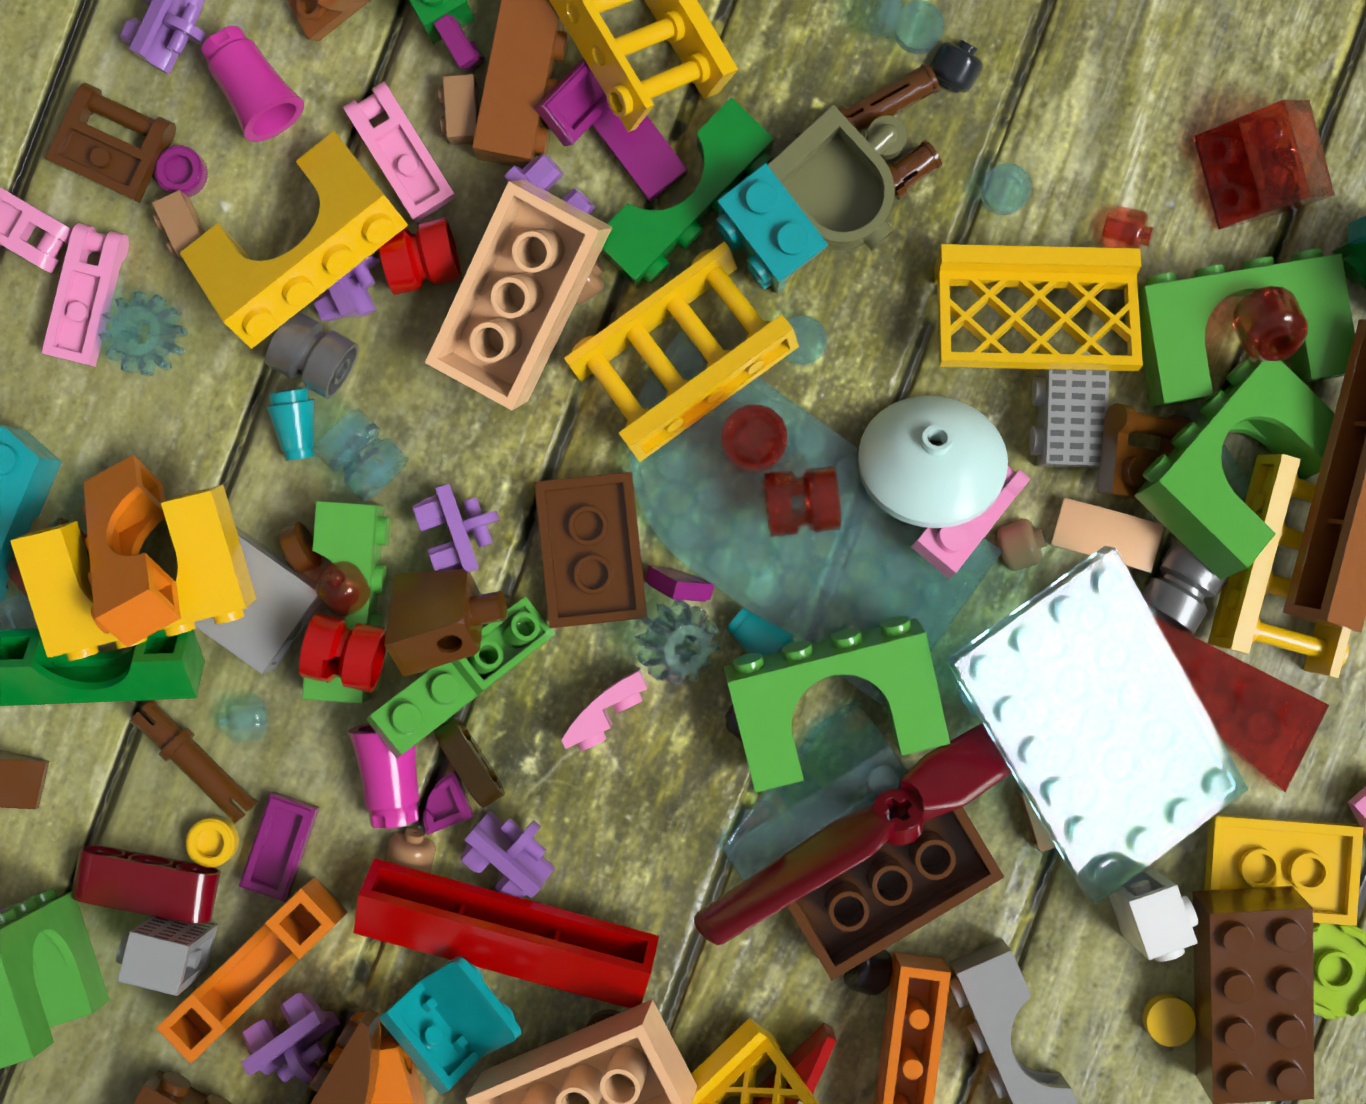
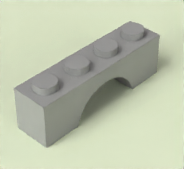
(995, 992)

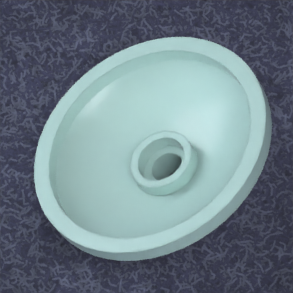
(926, 481)

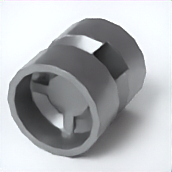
(304, 350)
(1181, 591)

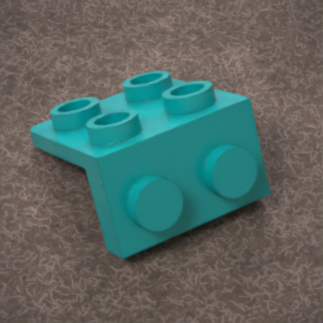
(768, 228)
(450, 1022)

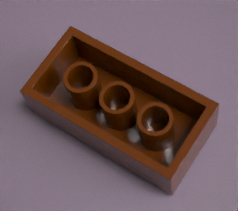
(895, 892)
(1254, 995)

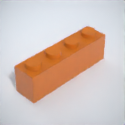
(912, 1030)

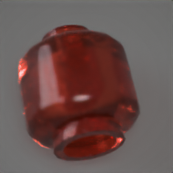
(1270, 323)

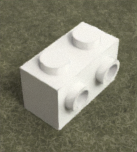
(1154, 916)

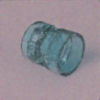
(359, 452)

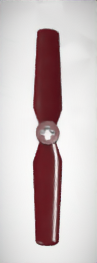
(934, 786)

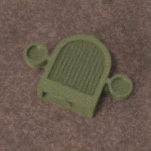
(843, 177)

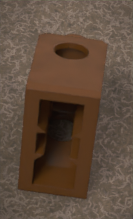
(438, 618)

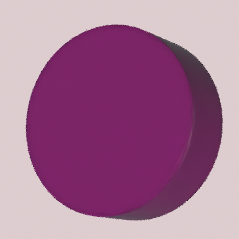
(181, 170)

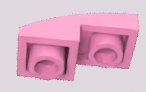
(594, 719)

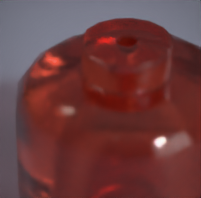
(1127, 228)
(343, 588)

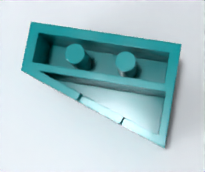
(25, 482)

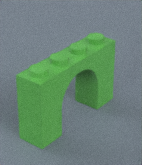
(1178, 310)
(1190, 486)
(889, 656)
(44, 973)

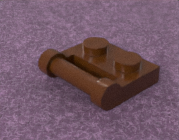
(103, 156)
(1124, 464)

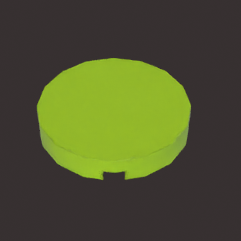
(1339, 970)

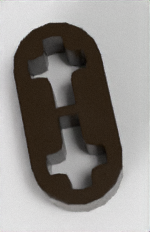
(469, 762)

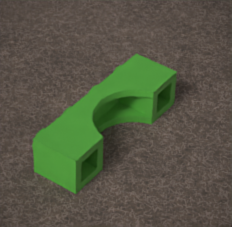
(355, 536)

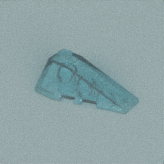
(843, 770)

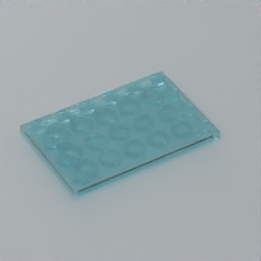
(1098, 723)

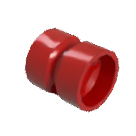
(421, 256)
(342, 652)

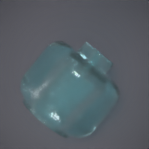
(244, 718)

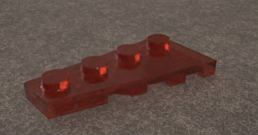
(1251, 710)

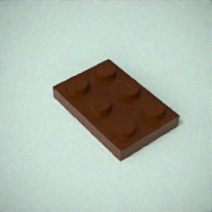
(590, 550)

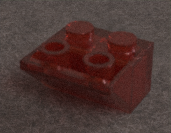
(1264, 163)

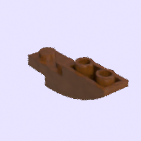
(356, 1069)

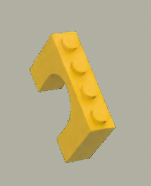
(265, 294)
(209, 576)

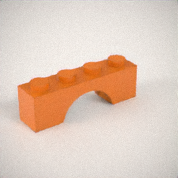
(128, 588)
(252, 970)

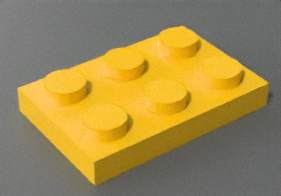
(1311, 856)

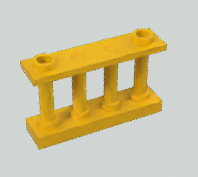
(678, 21)
(687, 398)
(1241, 598)

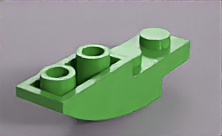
(452, 686)

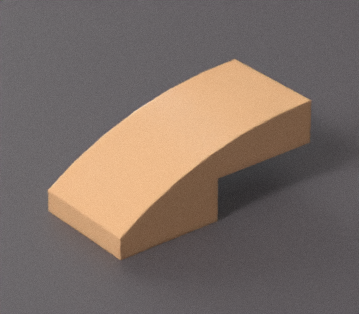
(1088, 528)

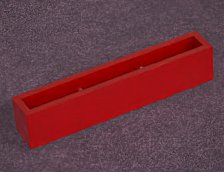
(505, 934)

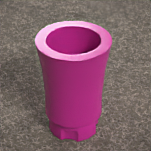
(251, 85)
(387, 782)

